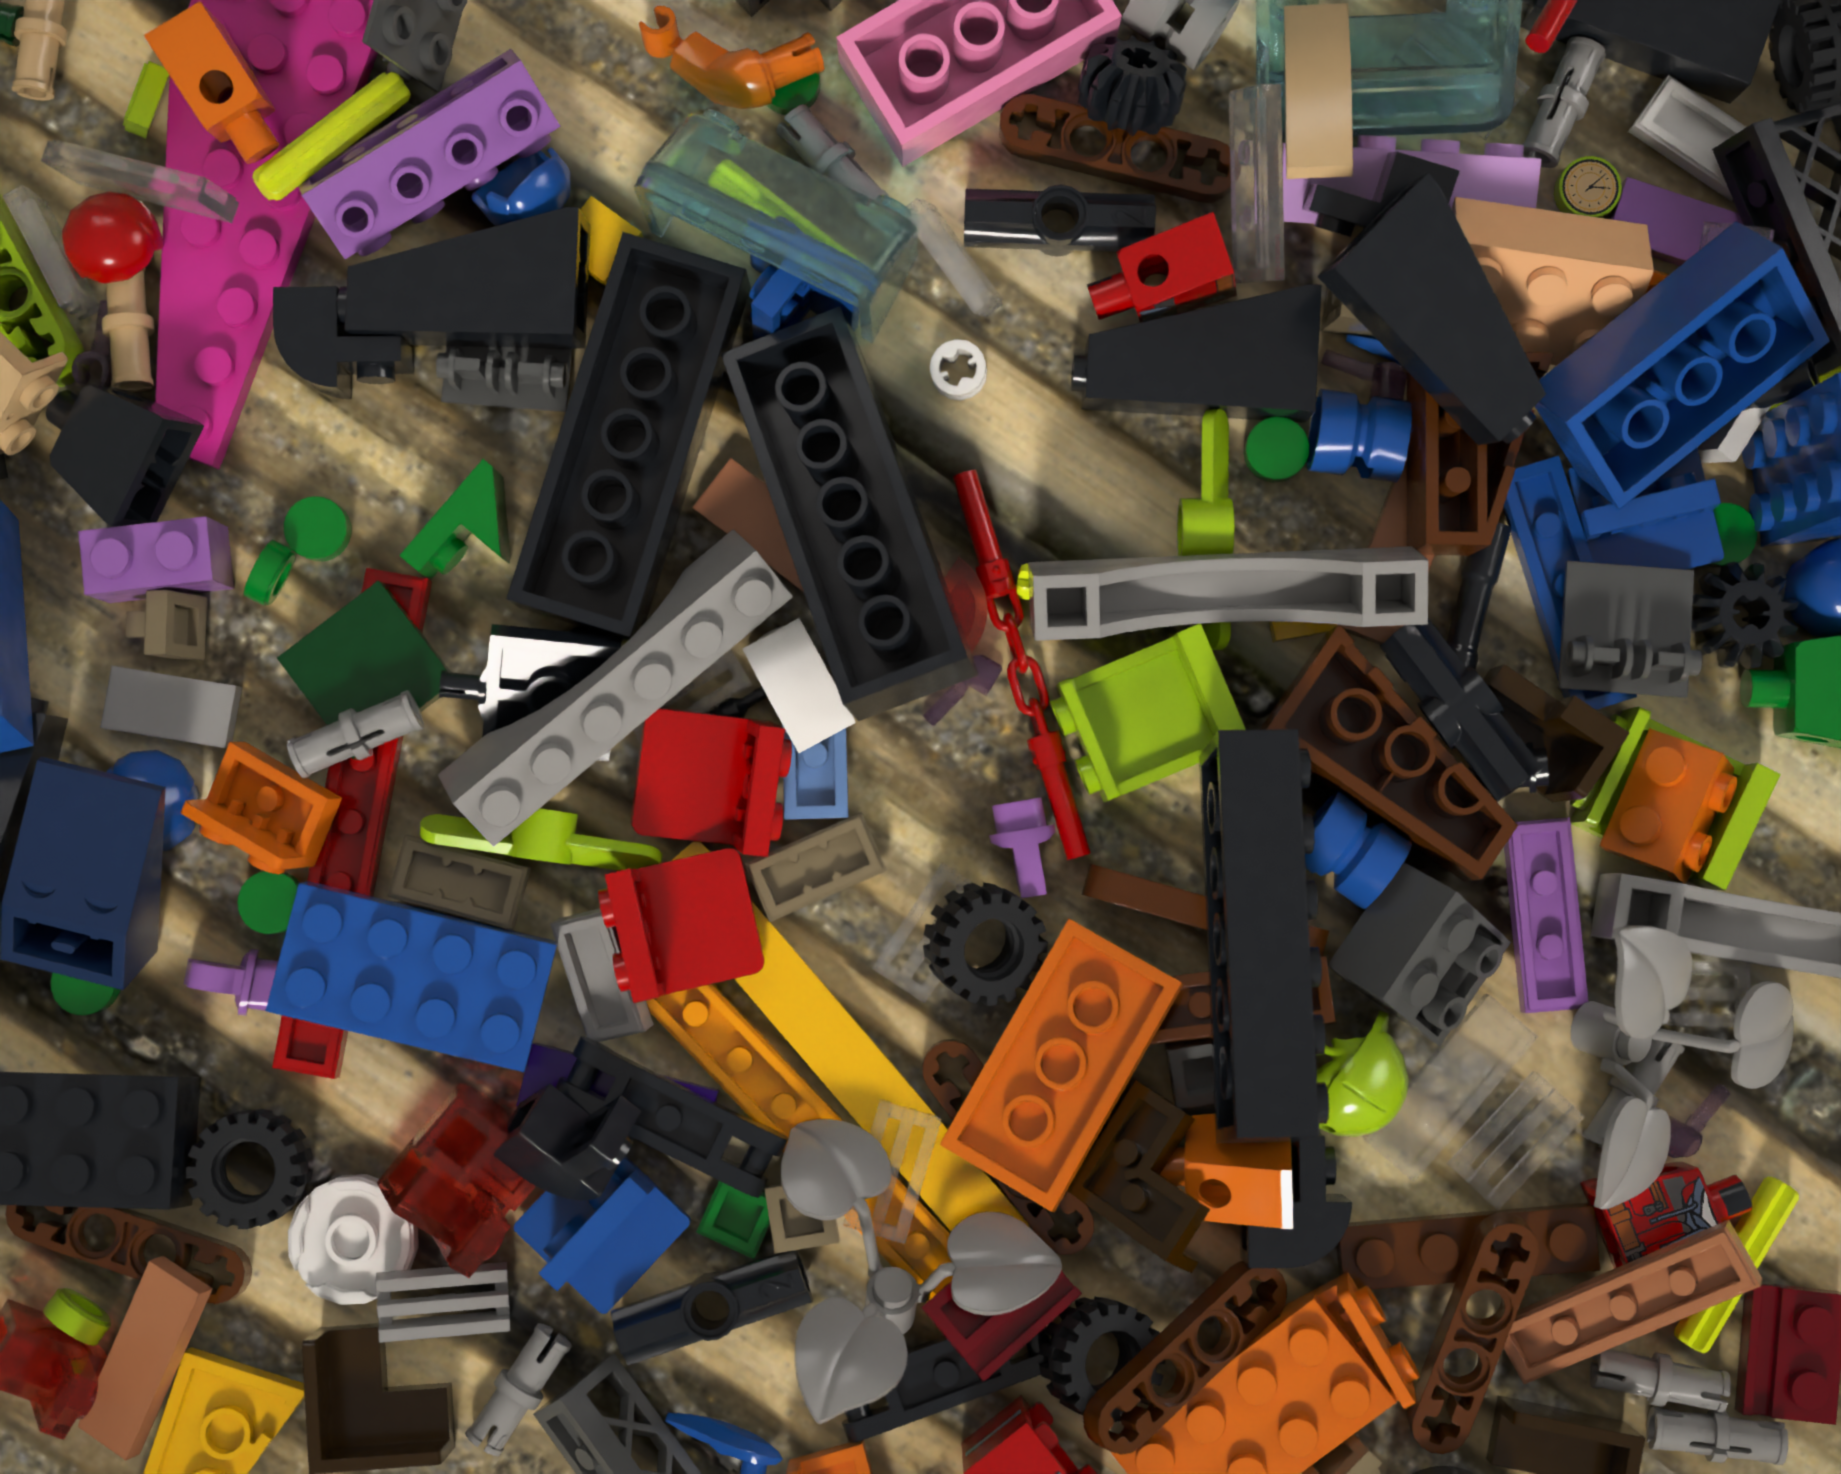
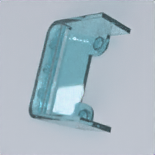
(1416, 69)
(781, 213)

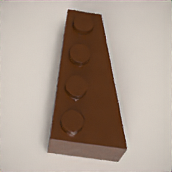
(1389, 759)

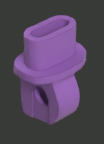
(1021, 828)
(248, 982)

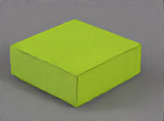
(145, 99)

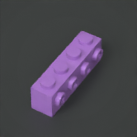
(429, 155)

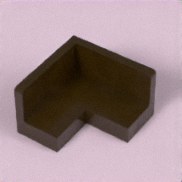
(1575, 735)
(1125, 1182)
(357, 1418)
(1561, 1440)

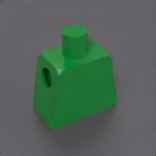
(1801, 691)

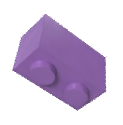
(162, 555)

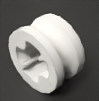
(949, 353)

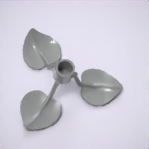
(1650, 981)
(860, 1356)

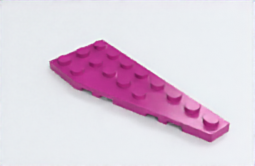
(224, 273)

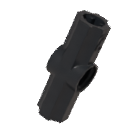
(1015, 219)
(1461, 708)
(672, 1320)

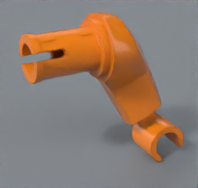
(730, 77)

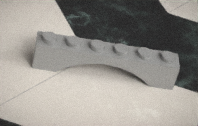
(1292, 586)
(533, 759)
(1722, 923)

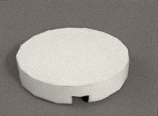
(346, 1237)

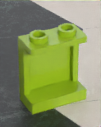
(1146, 713)
(1729, 830)

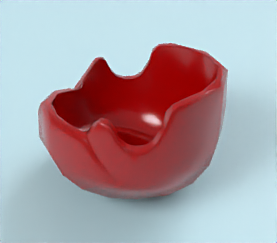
(110, 237)

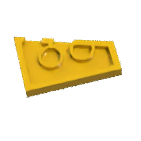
(220, 1416)

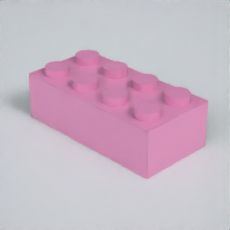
(952, 63)

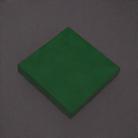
(364, 658)

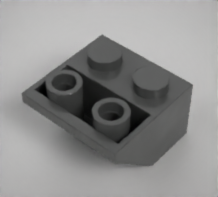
(1420, 953)

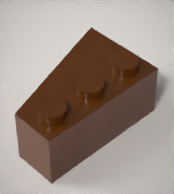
(1453, 482)

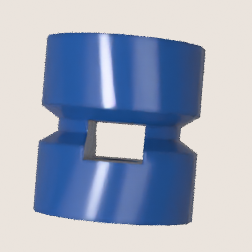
(1359, 435)
(1359, 855)

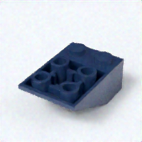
(85, 875)

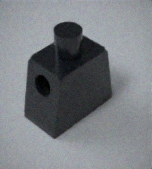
(120, 451)

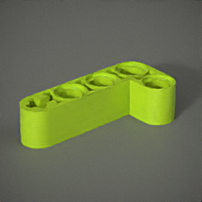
(40, 310)

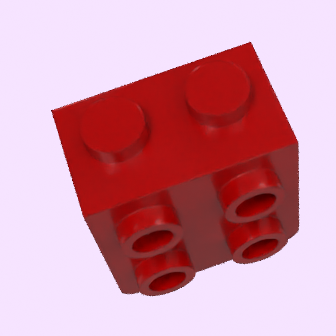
(710, 779)
(682, 924)

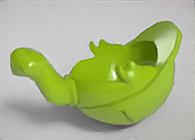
(1364, 1081)

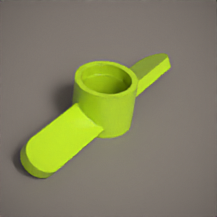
(1207, 522)
(543, 837)

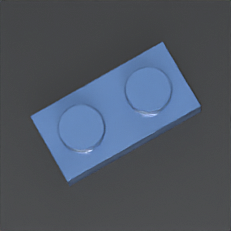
(818, 780)

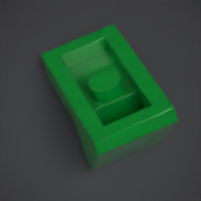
(473, 508)

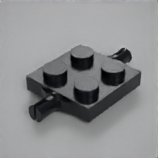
(528, 672)

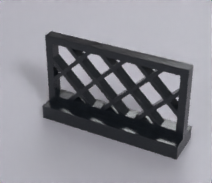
(1773, 196)

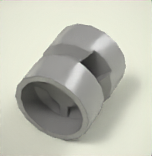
(1189, 42)

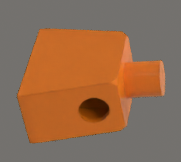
(206, 65)
(1234, 1180)

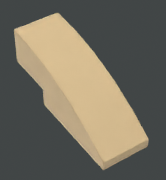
(1317, 91)

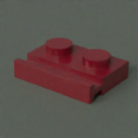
(994, 1339)
(1790, 1354)

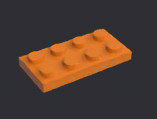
(1061, 1065)
(1273, 1405)

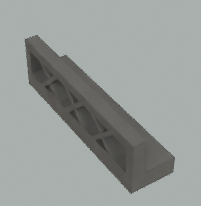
(588, 1437)

